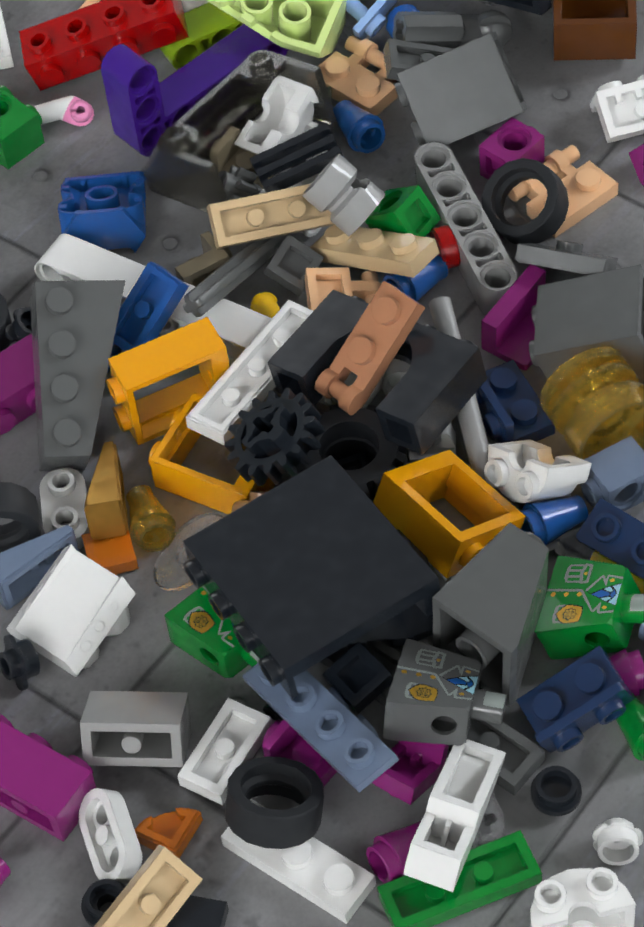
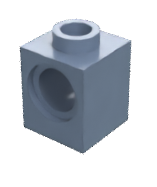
(616, 475)

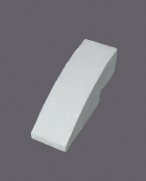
(453, 814)

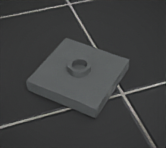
(566, 257)

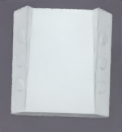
(73, 611)

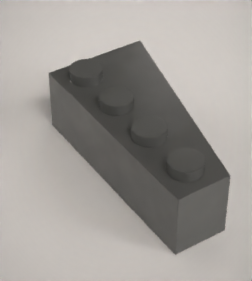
(71, 351)

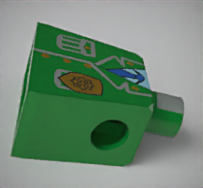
(588, 607)
(206, 637)

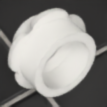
(617, 841)

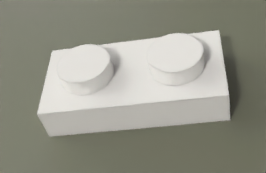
(226, 744)

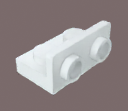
(620, 109)

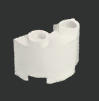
(286, 114)
(530, 474)
(582, 900)

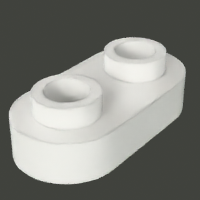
(64, 503)
(109, 835)

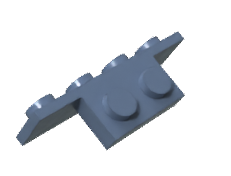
(328, 726)

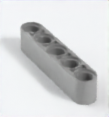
(482, 255)

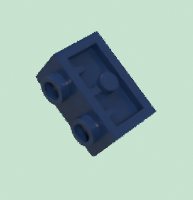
(511, 406)
(615, 536)
(575, 700)

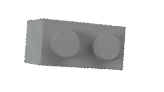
(136, 728)

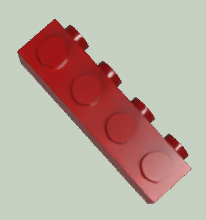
(80, 39)

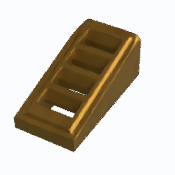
(106, 498)

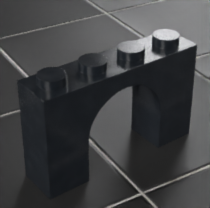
(425, 400)

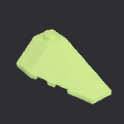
(292, 24)

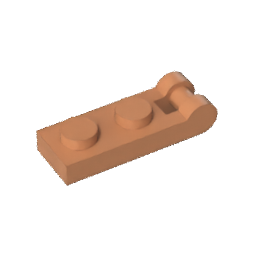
(370, 348)

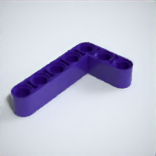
(145, 108)

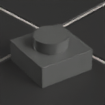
(290, 264)

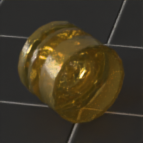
(595, 401)

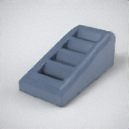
(27, 564)

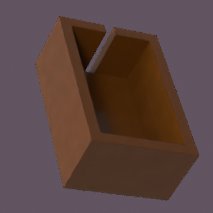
(594, 29)

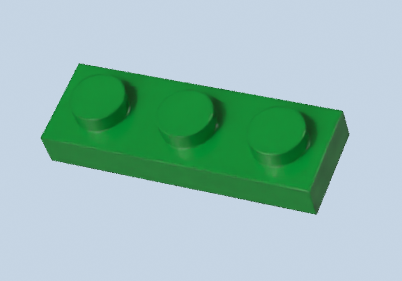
(487, 876)

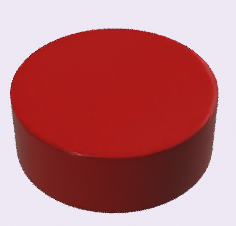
(446, 245)

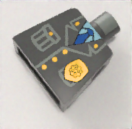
(437, 697)

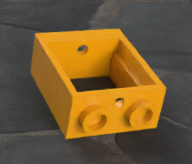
(155, 361)
(169, 475)
(406, 499)

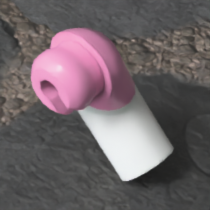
(68, 109)

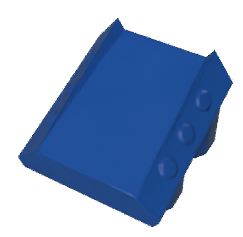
(105, 209)

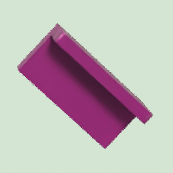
(509, 323)

